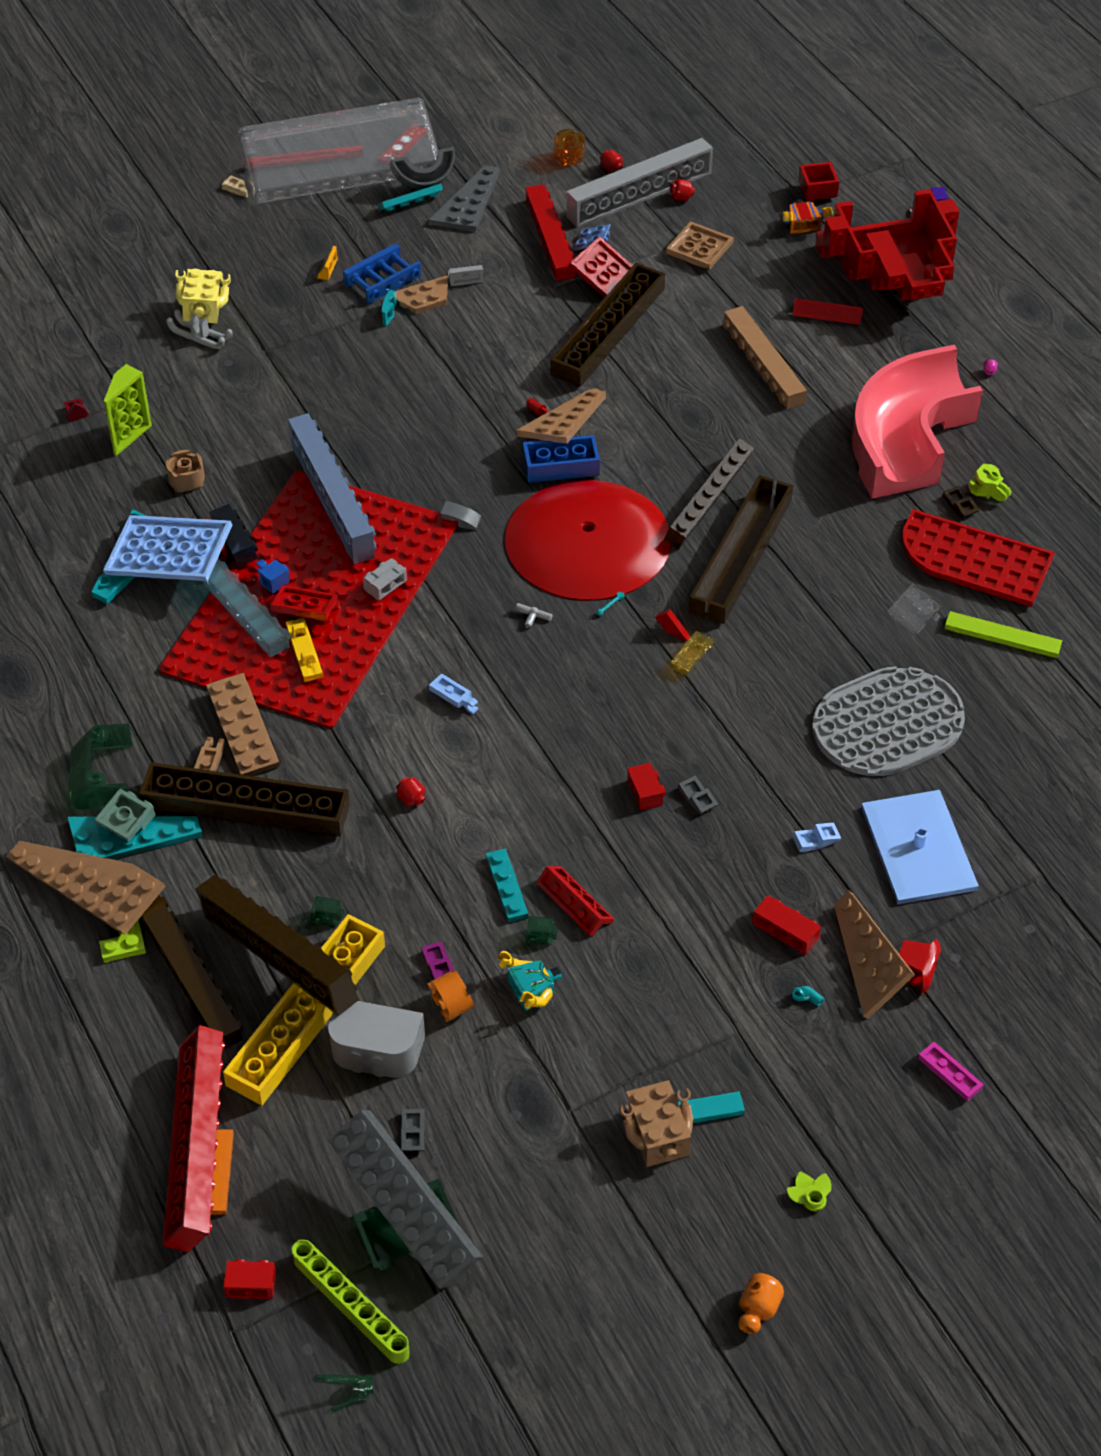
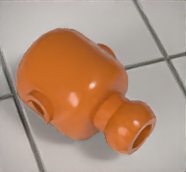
(759, 1301)

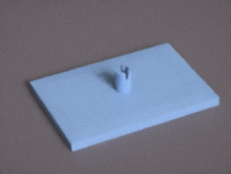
(168, 548)
(919, 847)

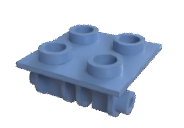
(589, 235)

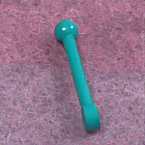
(620, 595)

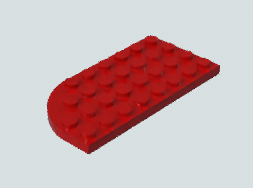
(975, 557)

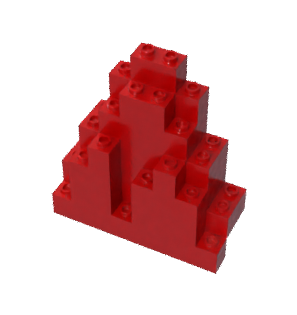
(898, 254)

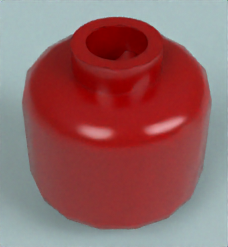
(611, 161)
(681, 190)
(411, 792)

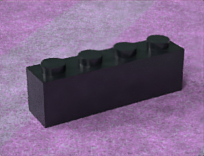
(238, 540)

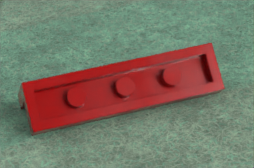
(828, 311)
(574, 899)

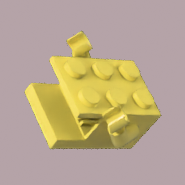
(202, 294)

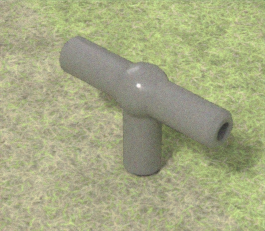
(533, 613)

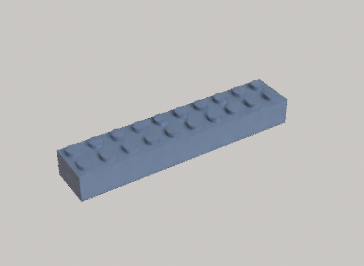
(332, 488)

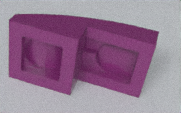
(436, 959)

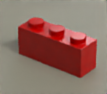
(786, 924)

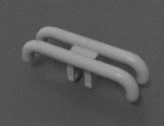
(199, 331)

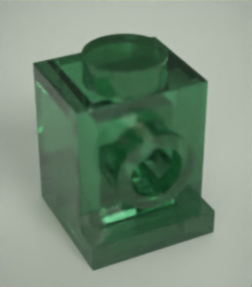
(326, 911)
(541, 930)

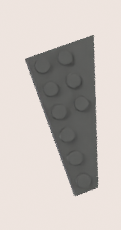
(468, 204)

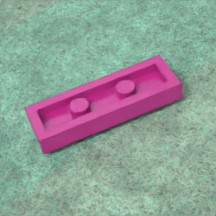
(950, 1071)

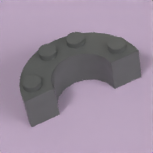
(422, 178)

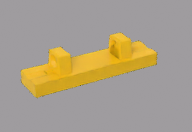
(304, 649)

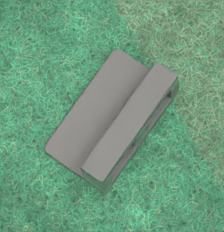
(465, 275)

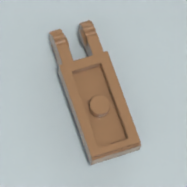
(208, 756)

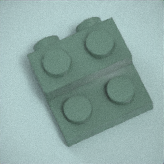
(125, 815)

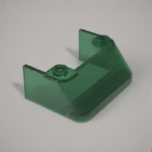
(89, 788)

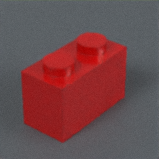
(645, 786)
(250, 1279)

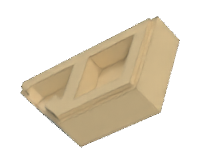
(235, 186)

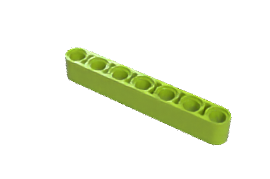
(353, 1310)

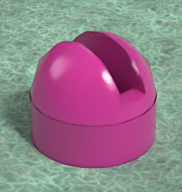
(990, 367)

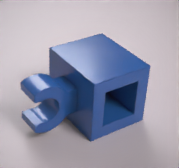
(272, 575)

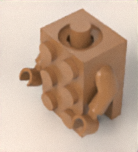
(658, 1123)

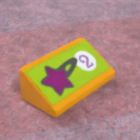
(328, 264)

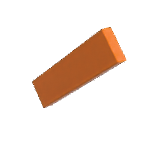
(221, 1174)

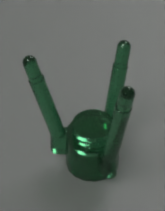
(361, 1384)

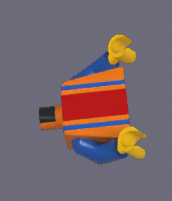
(805, 217)

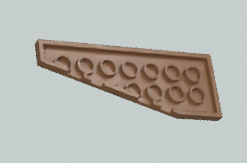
(102, 886)

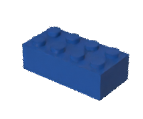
(561, 461)

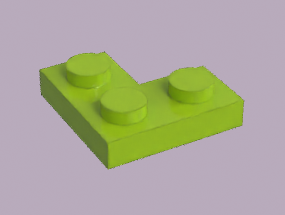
(124, 945)

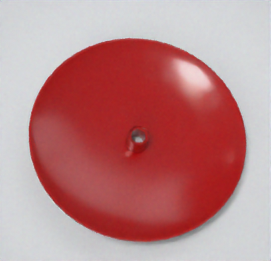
(587, 540)

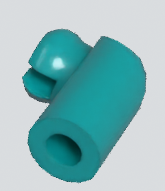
(806, 993)

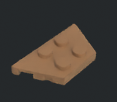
(424, 295)

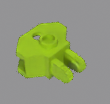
(989, 484)

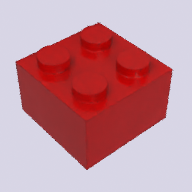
(818, 181)

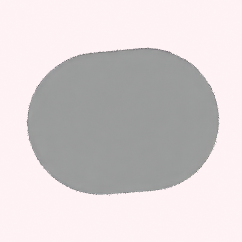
(888, 721)

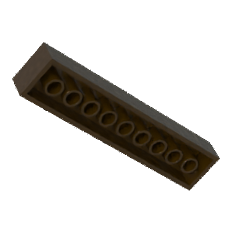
(607, 324)
(246, 799)
(278, 944)

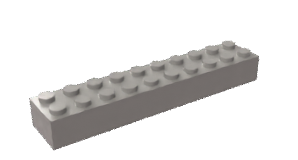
(638, 182)

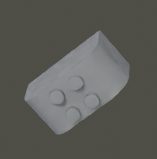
(377, 1039)

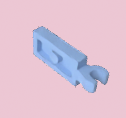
(453, 693)

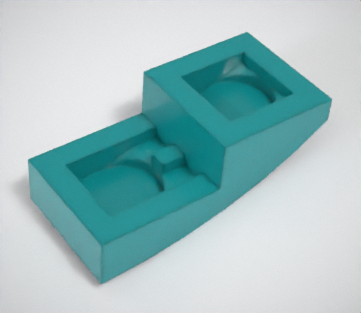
(388, 307)

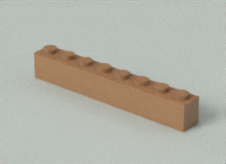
(764, 357)

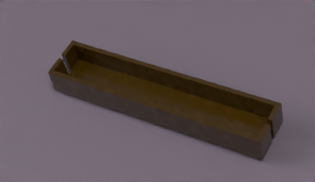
(740, 549)

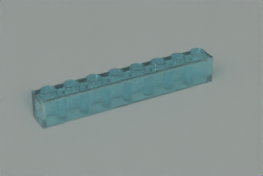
(247, 610)

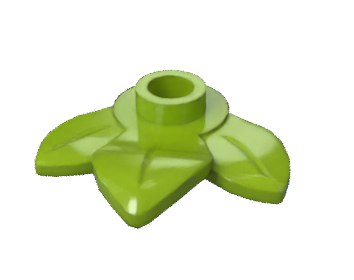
(808, 1189)

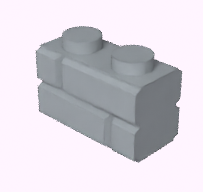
(384, 579)

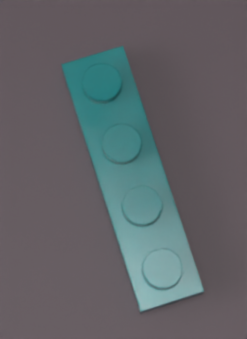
(404, 200)
(507, 885)

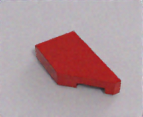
(672, 625)

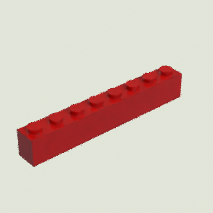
(550, 232)

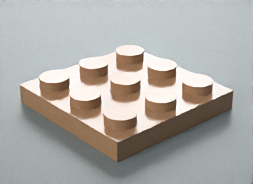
(699, 245)

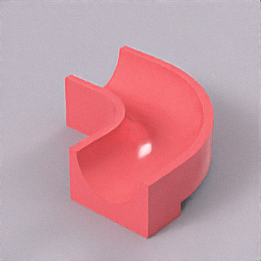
(896, 417)

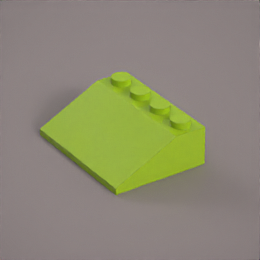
(126, 408)

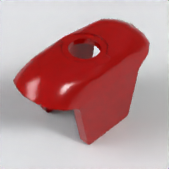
(922, 960)

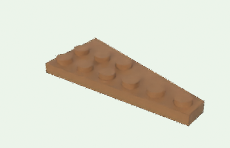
(565, 420)
(872, 958)

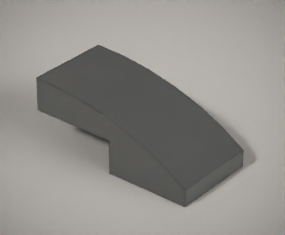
(464, 516)
(696, 795)
(413, 1130)

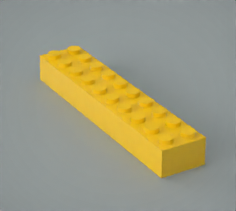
(298, 1017)

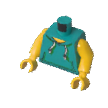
(530, 980)

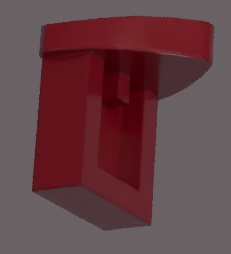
(75, 410)

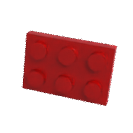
(304, 602)

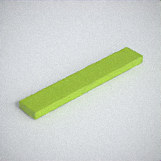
(1003, 634)

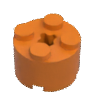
(451, 995)

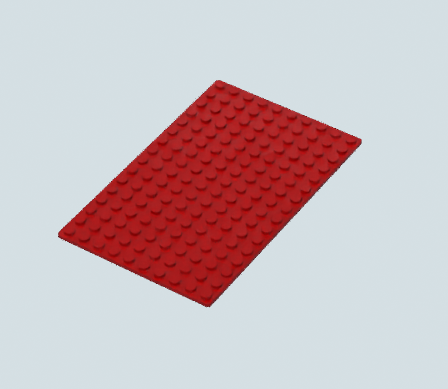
(347, 644)

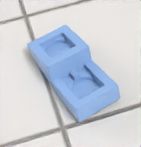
(819, 837)

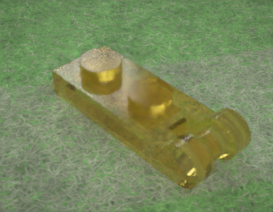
(691, 653)

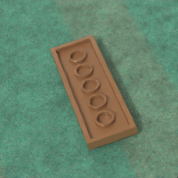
(243, 725)

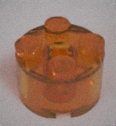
(569, 147)

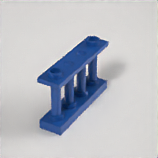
(377, 262)

